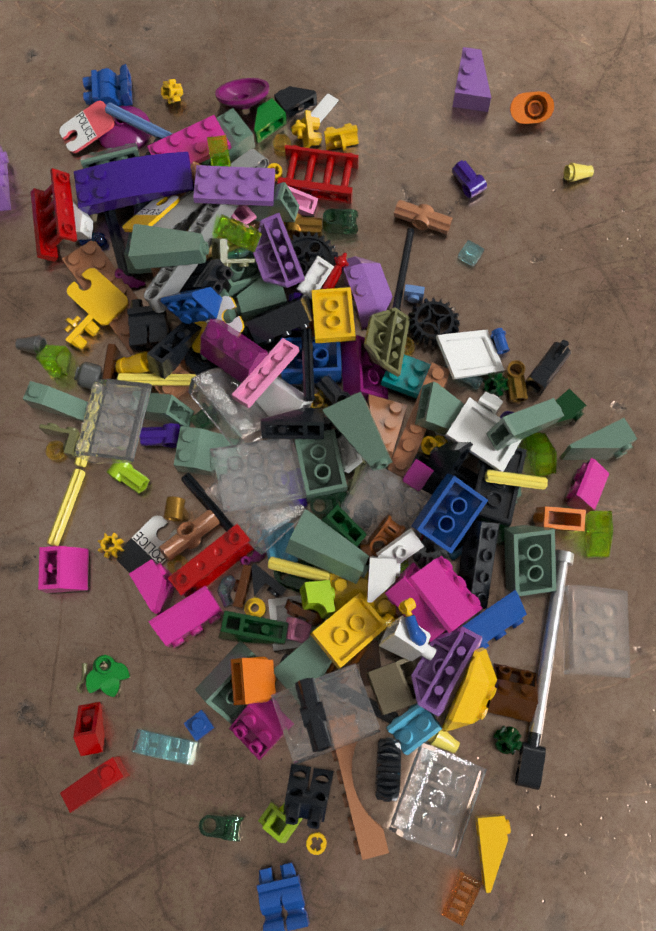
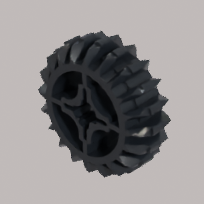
(445, 316)
(388, 769)

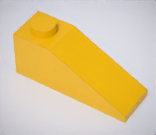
(491, 841)

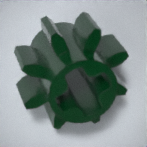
(495, 384)
(508, 740)

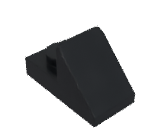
(262, 579)

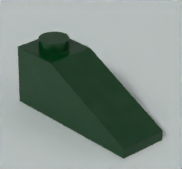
(571, 407)
(252, 629)

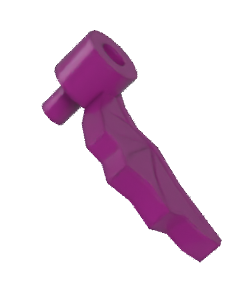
(130, 280)
(255, 557)

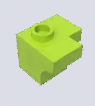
(319, 597)
(274, 823)

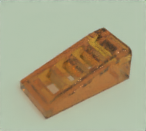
(477, 883)

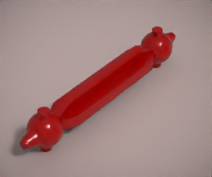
(335, 274)

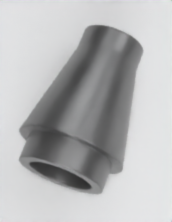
(31, 344)

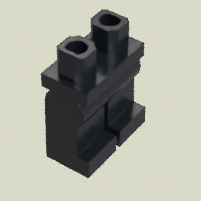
(208, 274)
(145, 321)
(306, 802)

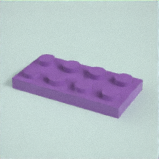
(234, 185)

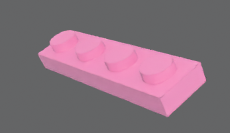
(265, 373)

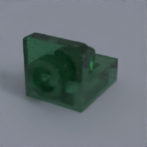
(202, 421)

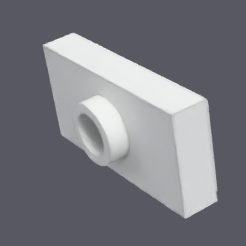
(315, 276)
(349, 457)
(402, 547)

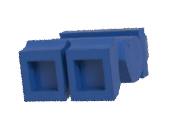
(109, 87)
(279, 892)

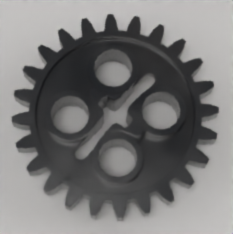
(305, 244)

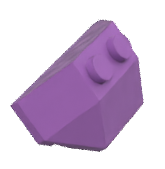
(276, 254)
(368, 288)
(439, 679)

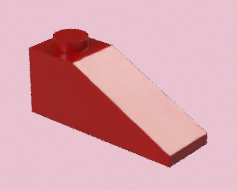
(94, 783)

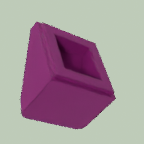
(417, 475)

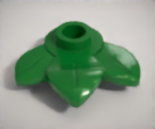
(107, 679)

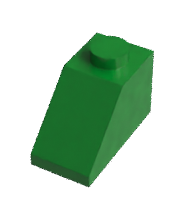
(269, 119)

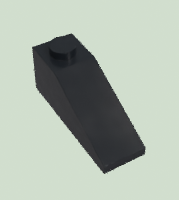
(172, 349)
(296, 424)

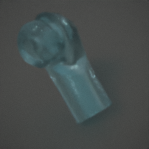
(241, 252)
(224, 590)

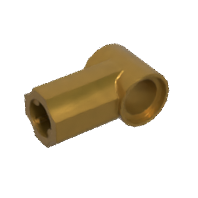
(303, 225)
(516, 383)
(175, 510)

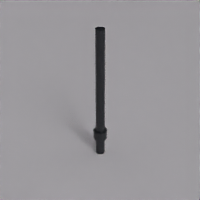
(403, 268)

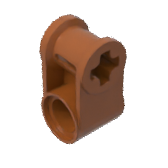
(386, 532)

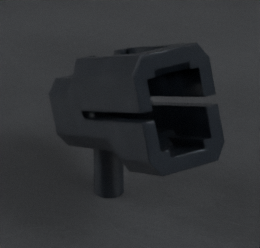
(548, 367)

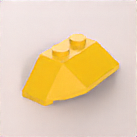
(473, 693)

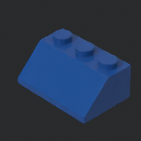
(325, 362)
(449, 513)
(497, 618)

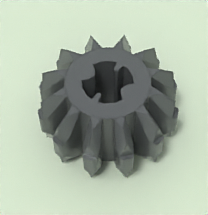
(423, 557)

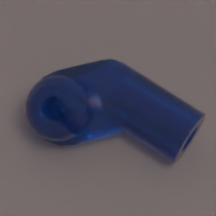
(96, 236)

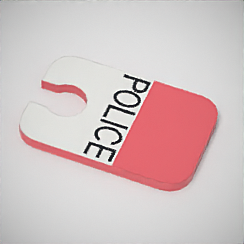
(89, 125)

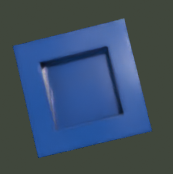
(199, 725)

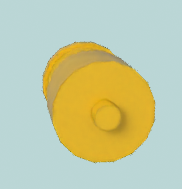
(133, 364)

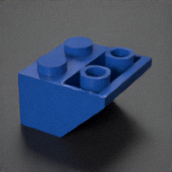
(194, 305)

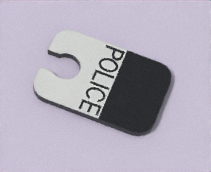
(144, 545)

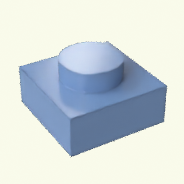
(413, 293)

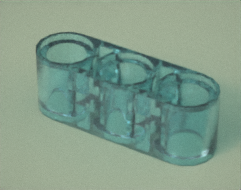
(164, 747)

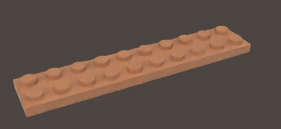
(92, 256)

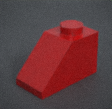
(89, 729)

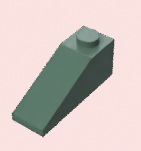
(55, 401)

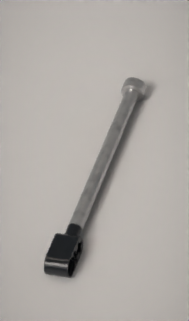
(531, 754)

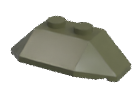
(387, 339)

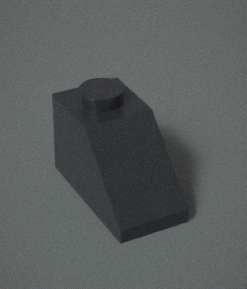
(295, 100)
(448, 457)

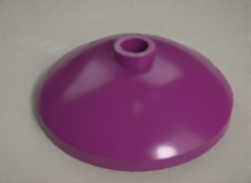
(242, 92)
(124, 133)

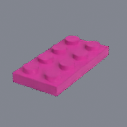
(190, 140)

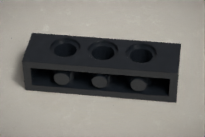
(478, 558)

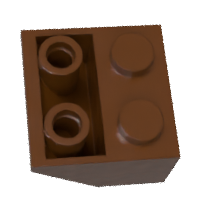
(515, 693)

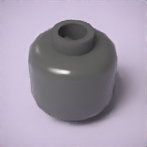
(87, 373)

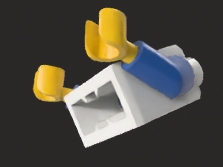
(405, 636)

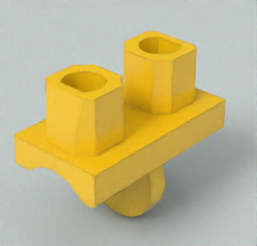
(304, 130)
(341, 137)
(75, 337)

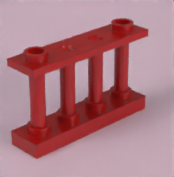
(323, 190)
(43, 216)
(212, 562)

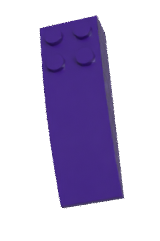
(132, 181)

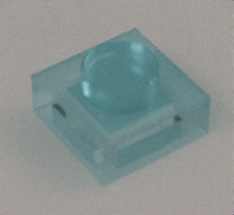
(471, 253)

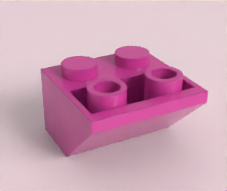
(588, 486)
(63, 569)
(258, 728)

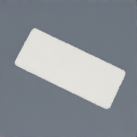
(324, 107)

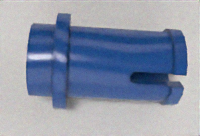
(500, 341)

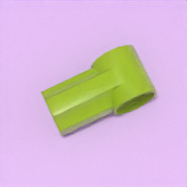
(129, 476)

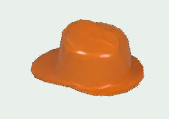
(532, 107)

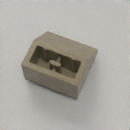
(393, 685)

